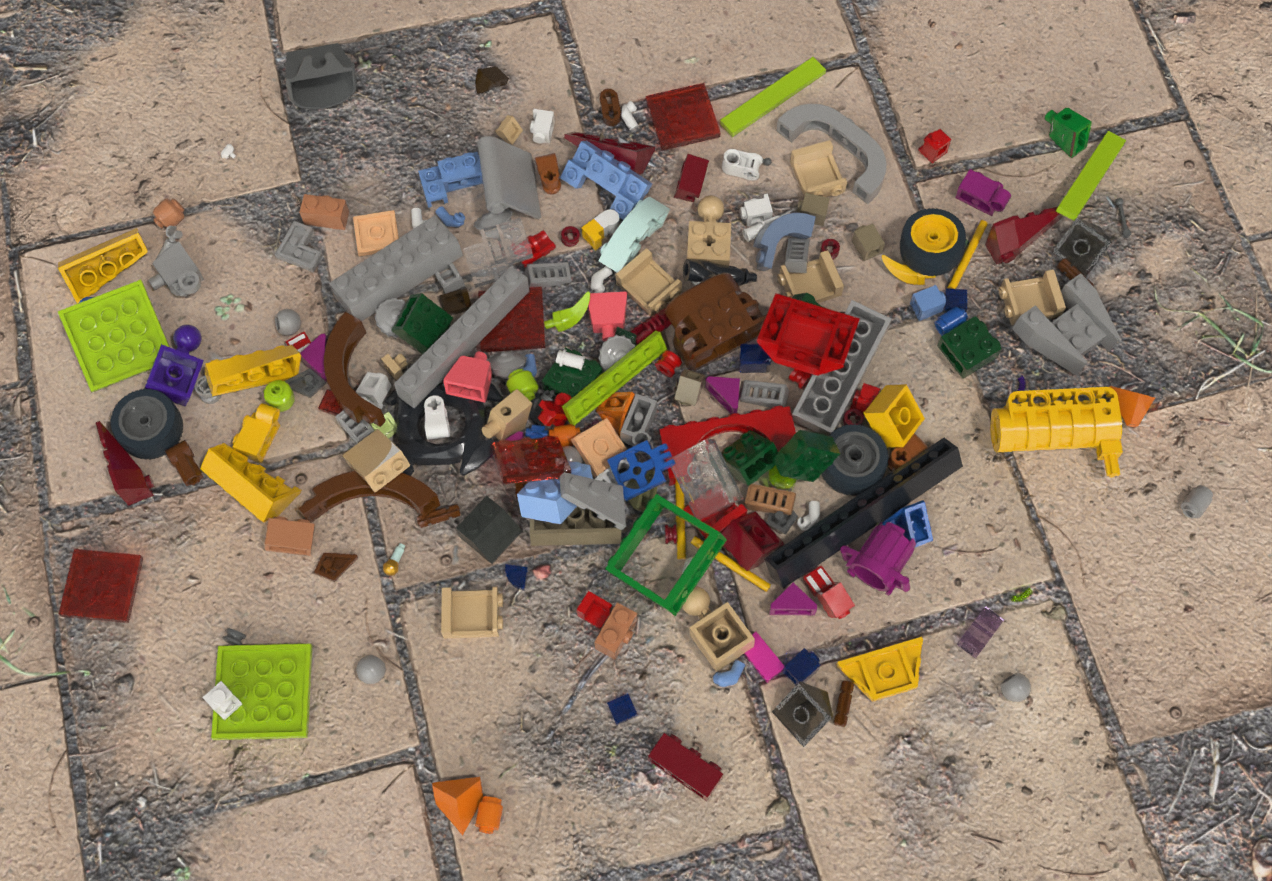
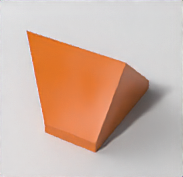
(1133, 406)
(616, 409)
(458, 800)

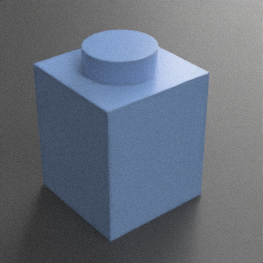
(928, 302)

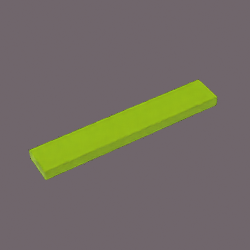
(772, 96)
(1091, 176)
(614, 378)

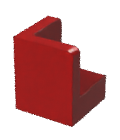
(594, 610)

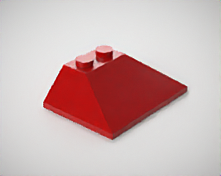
(806, 335)

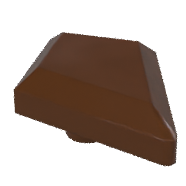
(334, 565)

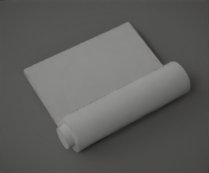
(508, 177)

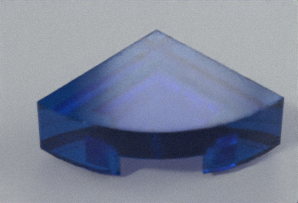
(517, 575)

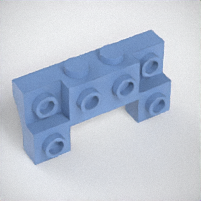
(609, 173)
(450, 176)

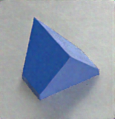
(914, 522)

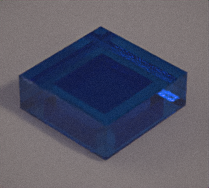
(956, 298)
(622, 709)

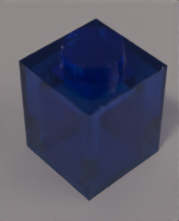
(753, 359)
(802, 667)

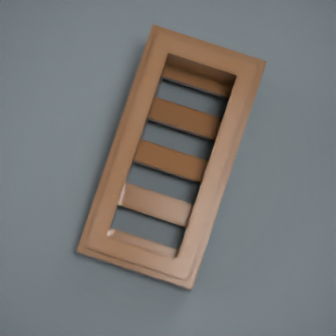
(762, 491)

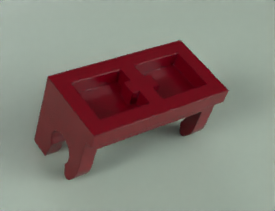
(691, 178)

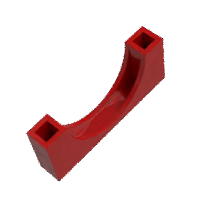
(772, 424)

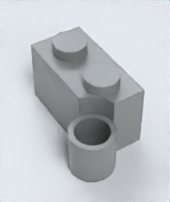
(638, 421)

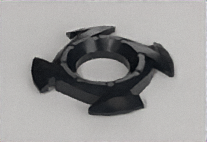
(468, 445)

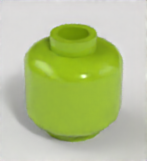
(524, 382)
(279, 395)

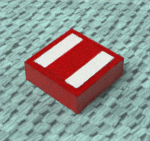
(300, 341)
(817, 580)

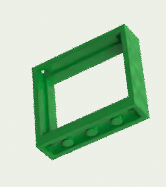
(692, 573)

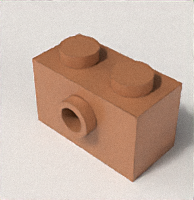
(324, 211)
(289, 536)
(616, 631)

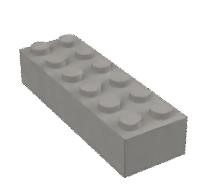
(396, 268)
(831, 393)

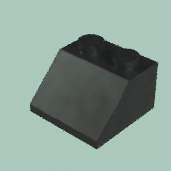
(488, 529)

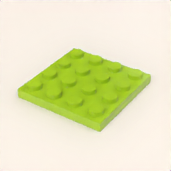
(114, 335)
(271, 686)

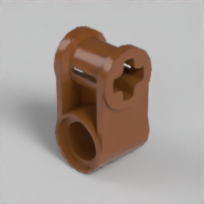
(549, 173)
(902, 455)

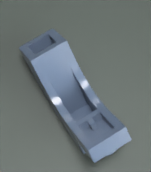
(793, 224)

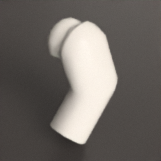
(627, 117)
(598, 278)
(812, 518)

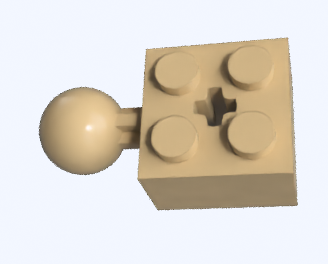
(710, 238)
(719, 622)

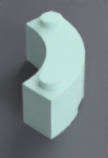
(640, 222)

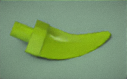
(569, 317)

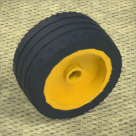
(932, 242)

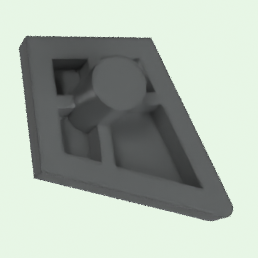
(306, 383)
(780, 520)

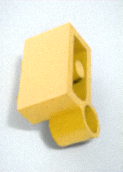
(257, 432)

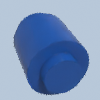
(950, 320)

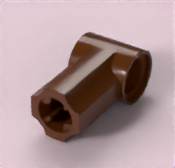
(183, 459)

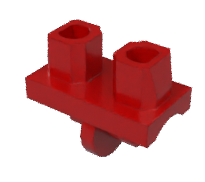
(540, 246)
(553, 411)

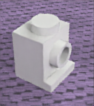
(542, 126)
(756, 210)
(374, 388)
(222, 700)

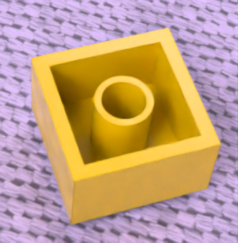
(894, 415)

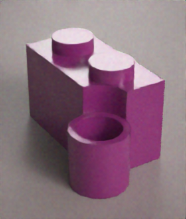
(983, 193)

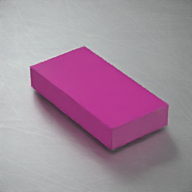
(764, 659)

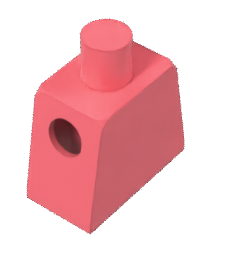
(607, 312)
(469, 377)

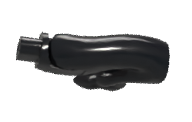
(701, 270)

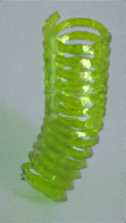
(1016, 598)

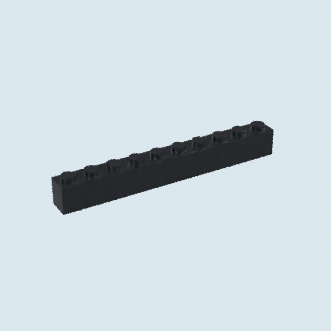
(863, 512)

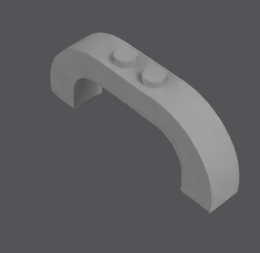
(847, 134)

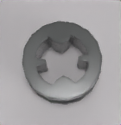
(233, 637)

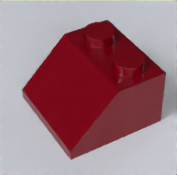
(750, 540)

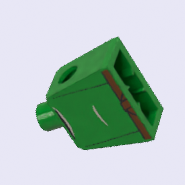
(1069, 130)

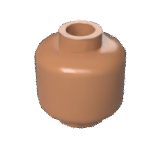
(168, 213)

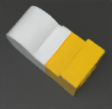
(600, 227)

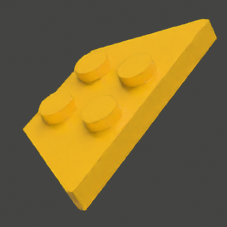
(885, 670)

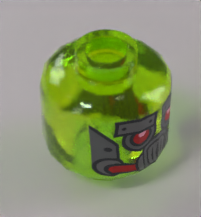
(780, 482)

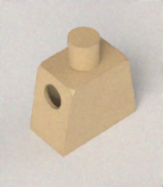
(508, 416)

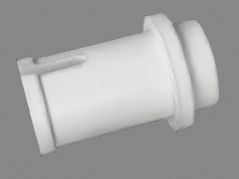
(570, 359)

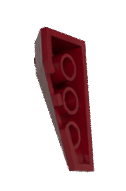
(632, 153)
(1015, 234)
(125, 474)

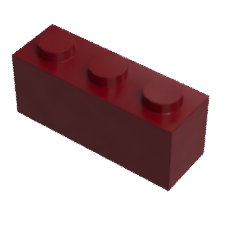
(686, 766)

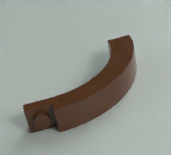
(337, 355)
(352, 486)

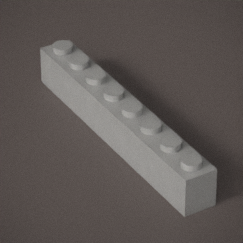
(462, 337)

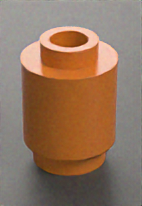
(565, 433)
(489, 814)

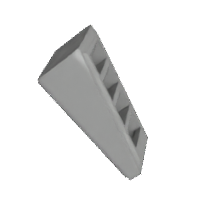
(797, 260)
(546, 268)
(452, 283)
(766, 387)
(346, 422)

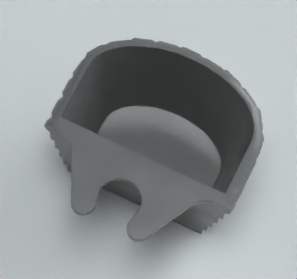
(319, 77)

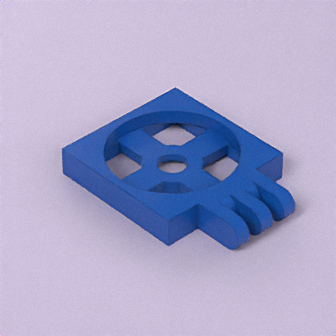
(657, 461)

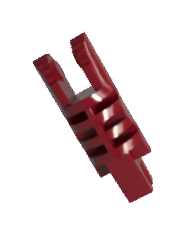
(655, 323)

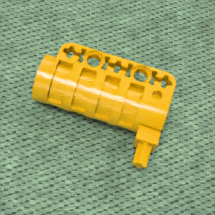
(1061, 423)

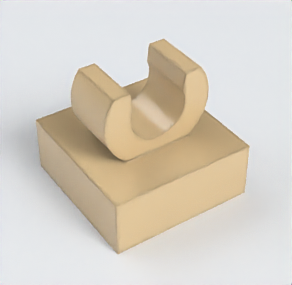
(509, 130)
(395, 366)

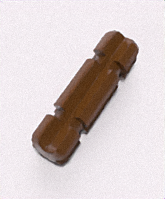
(1071, 271)
(439, 515)
(843, 703)

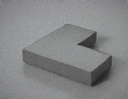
(294, 248)

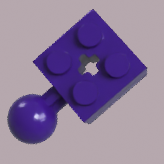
(177, 362)

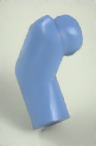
(450, 220)
(530, 365)
(729, 677)

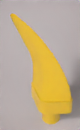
(904, 273)

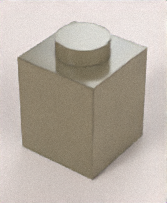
(814, 206)
(868, 242)
(689, 387)

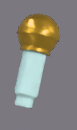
(391, 566)

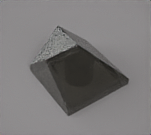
(1083, 245)
(804, 711)

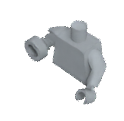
(176, 267)

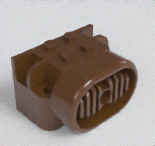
(713, 320)

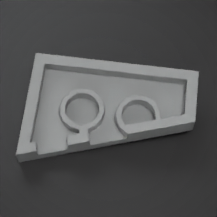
(598, 496)

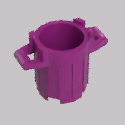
(881, 559)

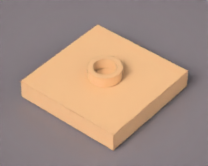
(375, 231)
(598, 445)

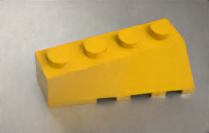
(96, 266)
(252, 369)
(248, 482)

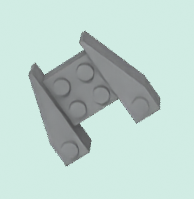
(1073, 332)

